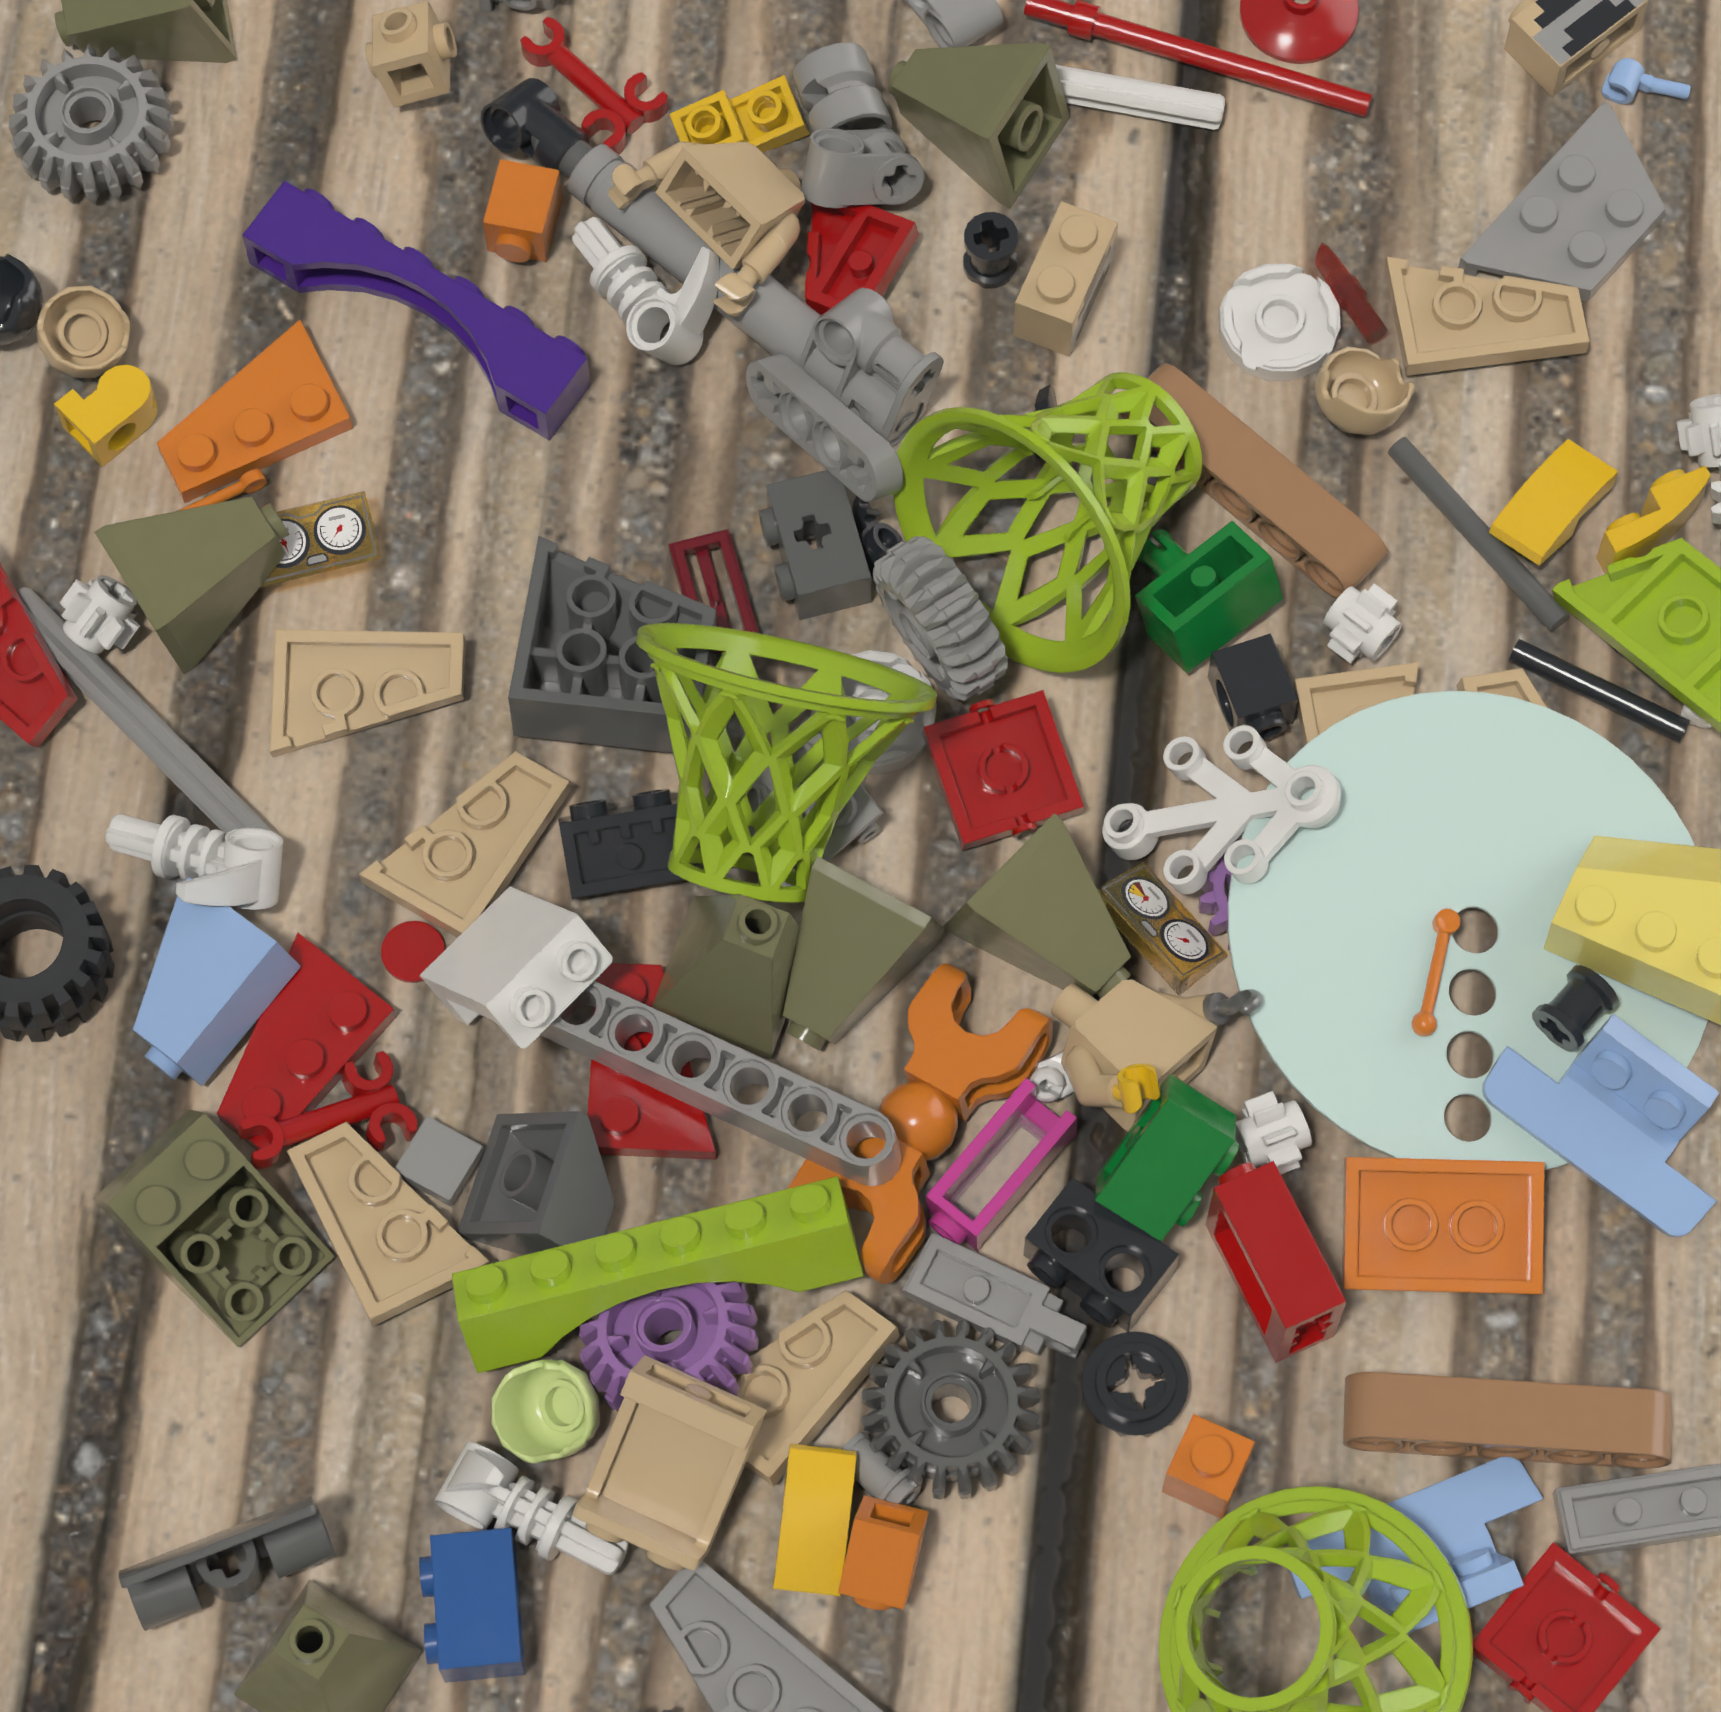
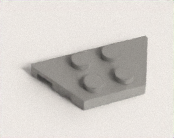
(1575, 215)

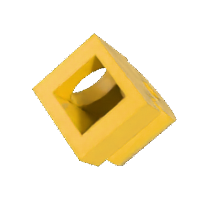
(110, 415)

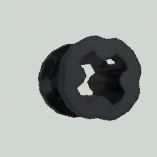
(988, 232)
(1575, 1008)

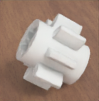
(1702, 430)
(99, 614)
(1362, 623)
(1272, 1132)

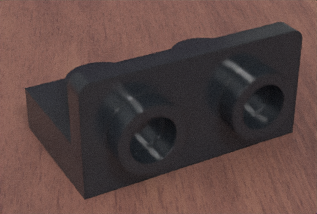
(620, 845)

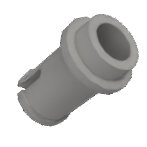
(876, 1477)

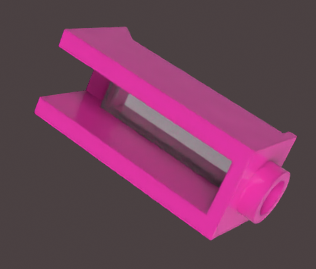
(998, 1168)

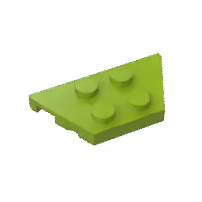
(1662, 618)

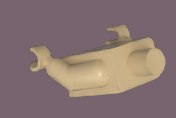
(730, 201)

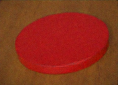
(410, 950)

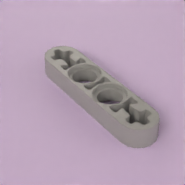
(824, 427)

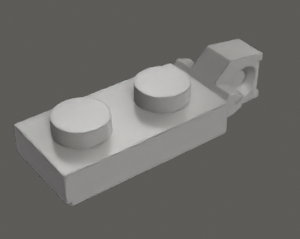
(992, 1296)

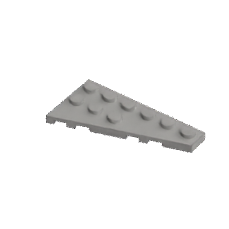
(742, 1654)

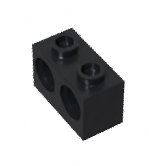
(1110, 1245)

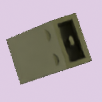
(214, 1226)

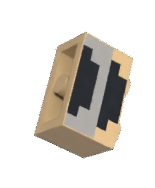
(1568, 37)
(1065, 279)

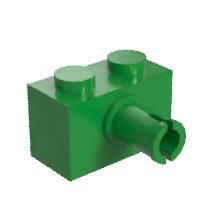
(1205, 594)
(1167, 1159)

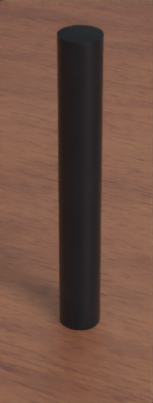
(1599, 690)

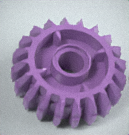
(710, 1347)

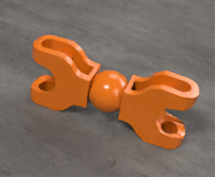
(945, 1082)

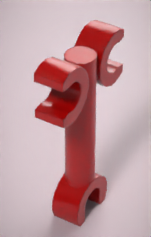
(614, 112)
(369, 1100)

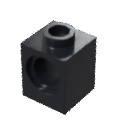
(1253, 686)

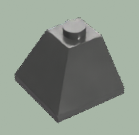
(538, 1184)

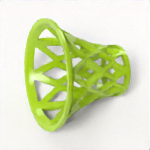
(1050, 437)
(821, 775)
(1225, 1552)

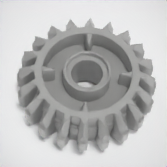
(96, 158)
(940, 617)

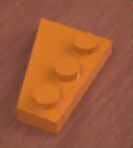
(256, 418)

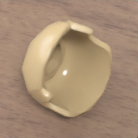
(83, 331)
(1361, 391)

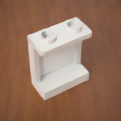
(518, 965)

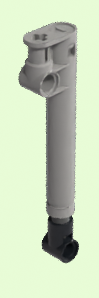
(847, 350)

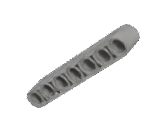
(720, 1085)

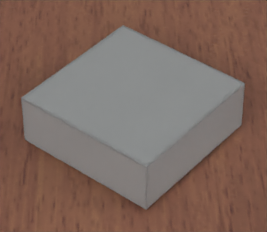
(439, 1161)

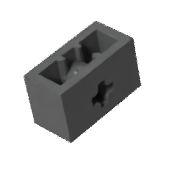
(820, 578)

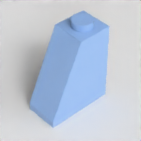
(208, 988)

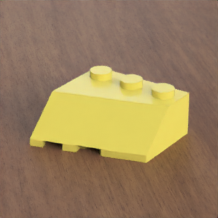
(1647, 920)

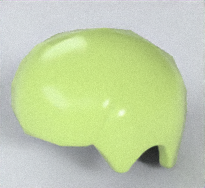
(545, 1410)

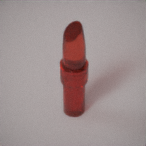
(1349, 294)

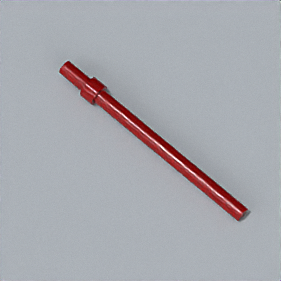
(1086, 21)

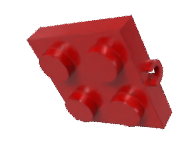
(1002, 769)
(1564, 1636)

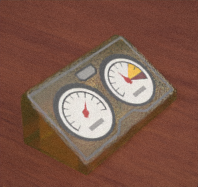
(325, 538)
(1161, 927)

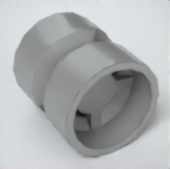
(840, 89)

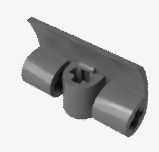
(167, 1584)

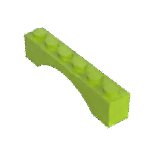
(776, 1239)

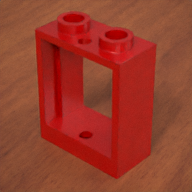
(1274, 1260)

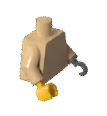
(1136, 1038)

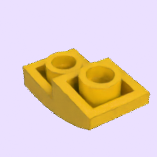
(760, 116)
(1552, 501)
(1665, 511)
(814, 1519)

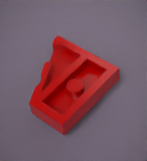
(854, 251)

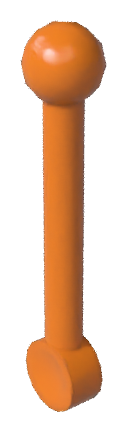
(249, 483)
(1444, 924)

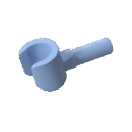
(1629, 76)

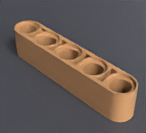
(1271, 492)
(1507, 1420)

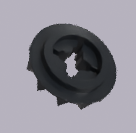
(1151, 1360)

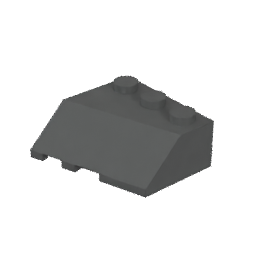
(579, 656)

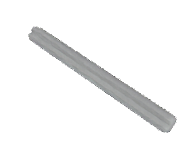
(141, 723)

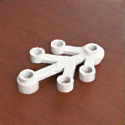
(1226, 813)

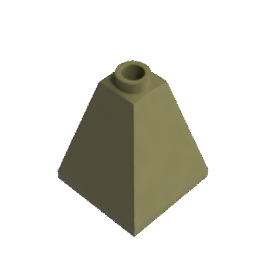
(150, 28)
(985, 109)
(196, 568)
(1046, 916)
(850, 953)
(731, 970)
(327, 1660)

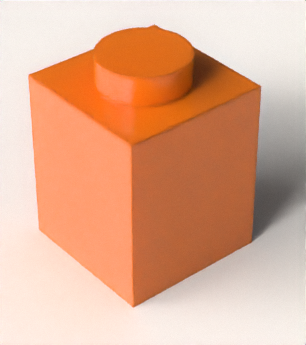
(522, 211)
(1207, 1466)
(883, 1553)

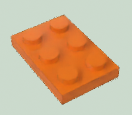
(1443, 1225)

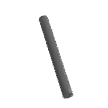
(1478, 534)

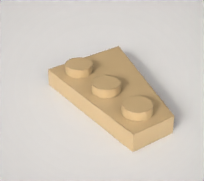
(358, 680)
(381, 1229)

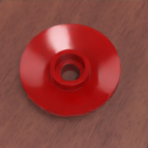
(1299, 31)

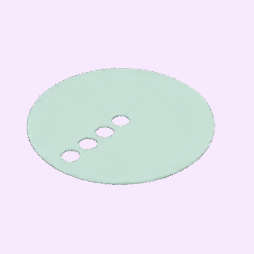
(1438, 810)

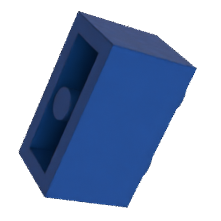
(474, 1604)

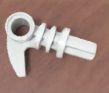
(645, 302)
(224, 867)
(484, 1489)

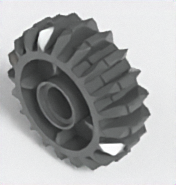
(958, 1370)

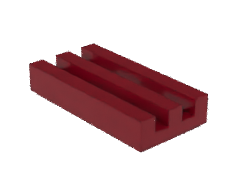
(700, 546)

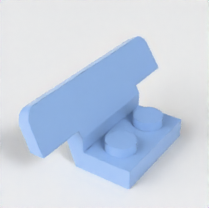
(1614, 1119)
(1455, 1519)

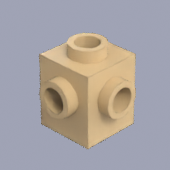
(411, 53)

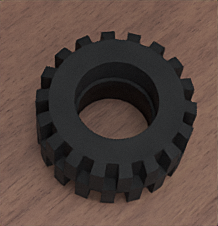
(77, 972)

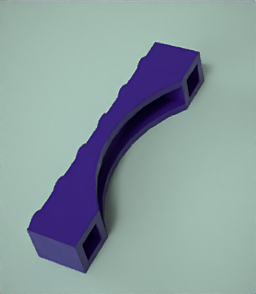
(319, 249)

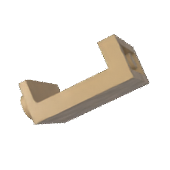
(669, 1465)

